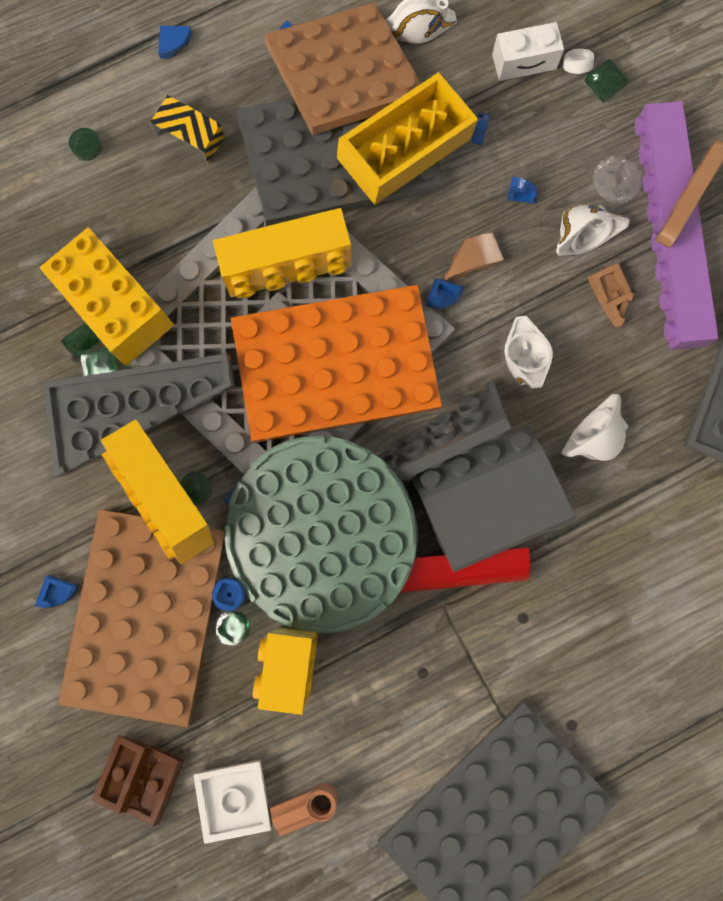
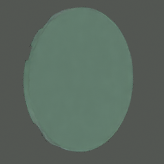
(321, 534)

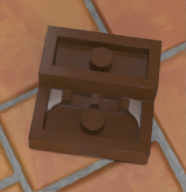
(138, 780)

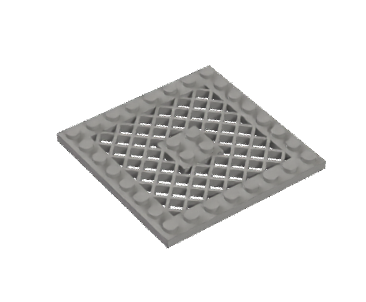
(194, 275)

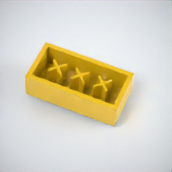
(406, 138)
(284, 253)
(106, 297)
(156, 493)
(286, 670)

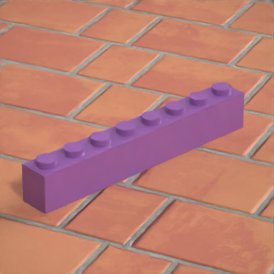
(683, 266)

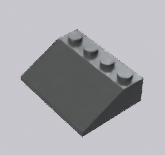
(492, 498)

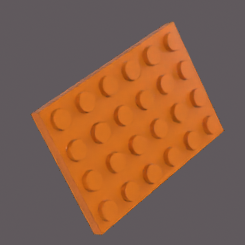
(335, 363)

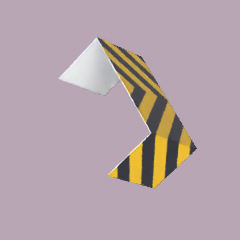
(188, 126)

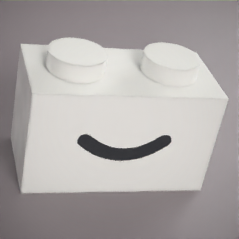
(527, 51)

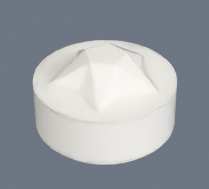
(578, 61)

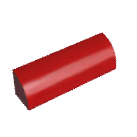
(436, 572)

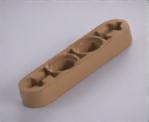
(691, 194)

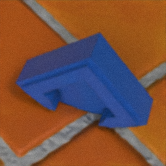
(172, 40)
(480, 129)
(522, 191)
(444, 294)
(55, 592)

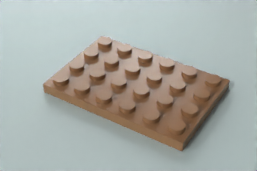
(140, 624)

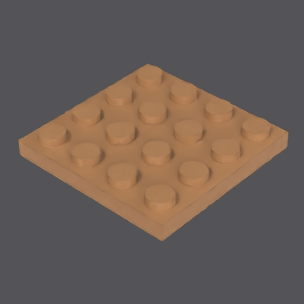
(341, 67)

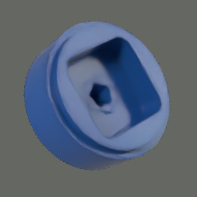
(228, 594)

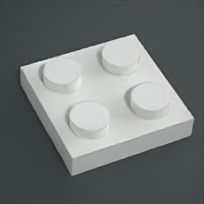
(232, 801)

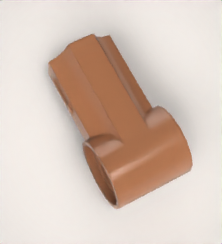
(302, 810)

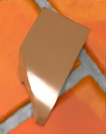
(473, 255)
(612, 292)

